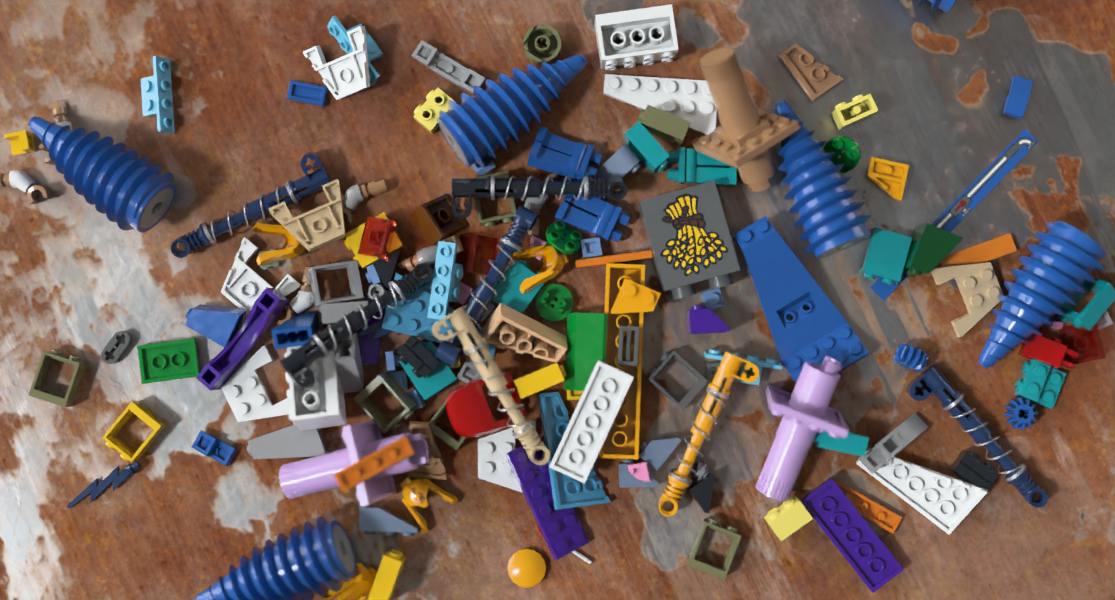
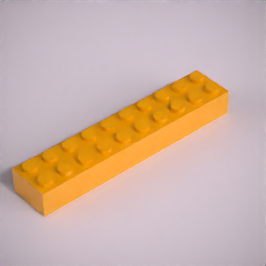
(623, 436)

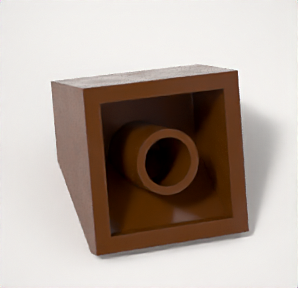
(437, 220)

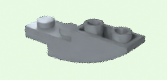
(893, 443)

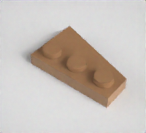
(809, 73)
(434, 467)

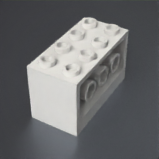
(636, 25)
(324, 403)

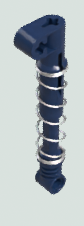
(257, 209)
(512, 242)
(978, 430)

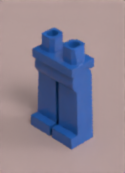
(563, 156)
(601, 225)

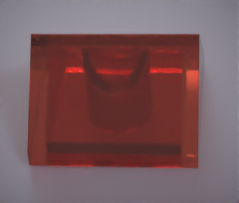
(377, 238)
(476, 253)
(1084, 341)

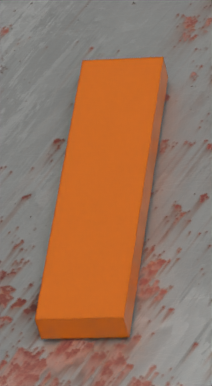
(982, 252)
(616, 259)
(374, 463)
(870, 509)

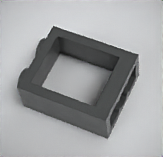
(691, 393)

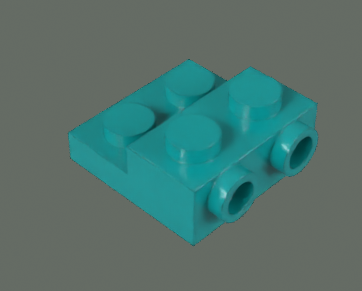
(1039, 383)

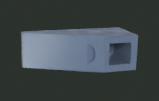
(379, 519)

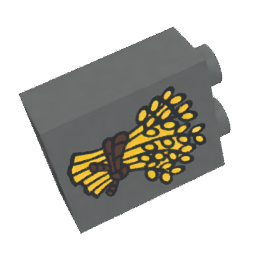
(689, 239)

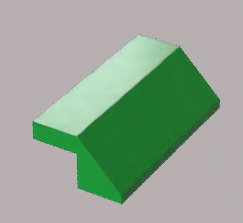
(585, 347)

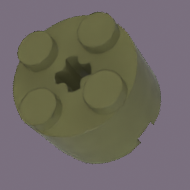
(540, 35)

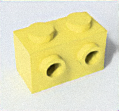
(429, 111)
(855, 111)
(788, 517)

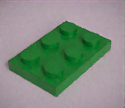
(168, 361)

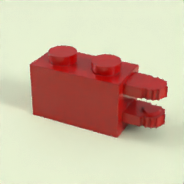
(1047, 351)

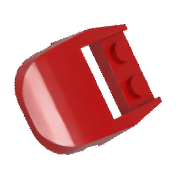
(470, 410)

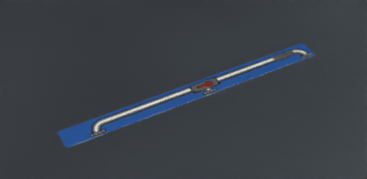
(973, 194)

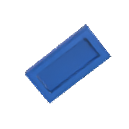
(307, 93)

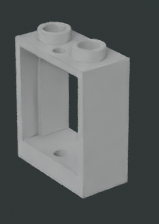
(354, 282)

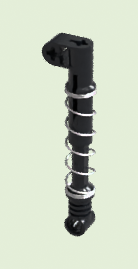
(529, 188)
(350, 324)

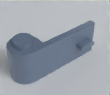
(619, 164)

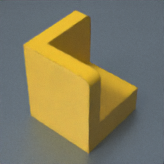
(21, 142)

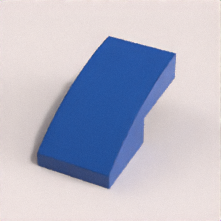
(1018, 97)
(214, 448)

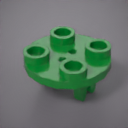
(851, 155)
(563, 238)
(545, 299)

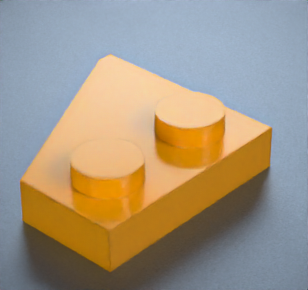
(888, 176)
(635, 298)

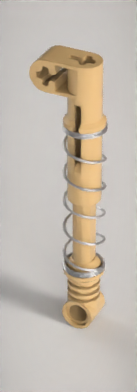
(494, 379)

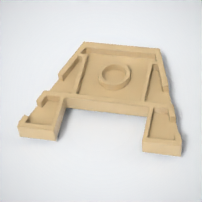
(316, 226)
(978, 289)

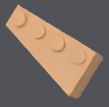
(525, 335)

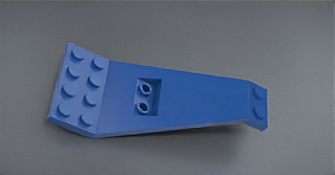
(783, 292)

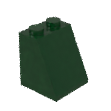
(928, 249)

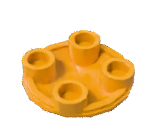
(526, 568)

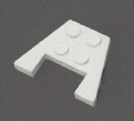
(347, 73)
(245, 285)
(247, 394)
(492, 461)

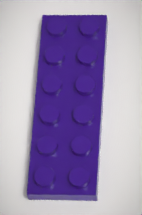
(559, 527)
(851, 535)

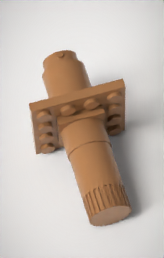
(745, 129)

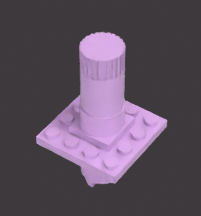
(802, 417)
(362, 439)

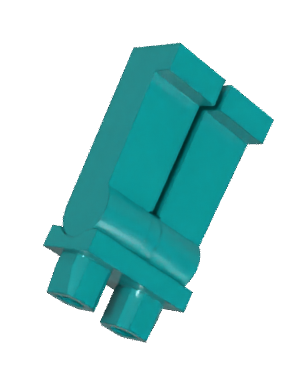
(699, 168)

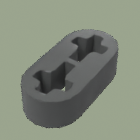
(113, 344)

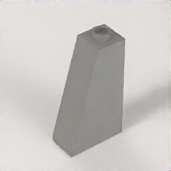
(287, 444)

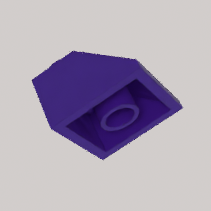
(704, 321)

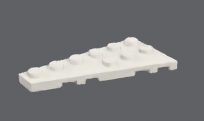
(679, 97)
(931, 493)

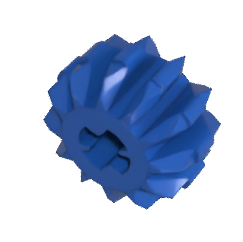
(911, 357)
(1013, 412)

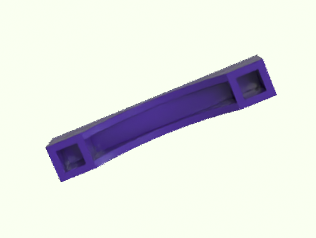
(263, 313)

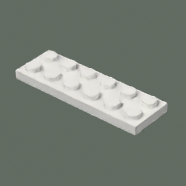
(591, 421)

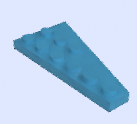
(412, 319)
(566, 490)

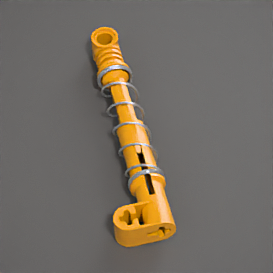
(703, 426)

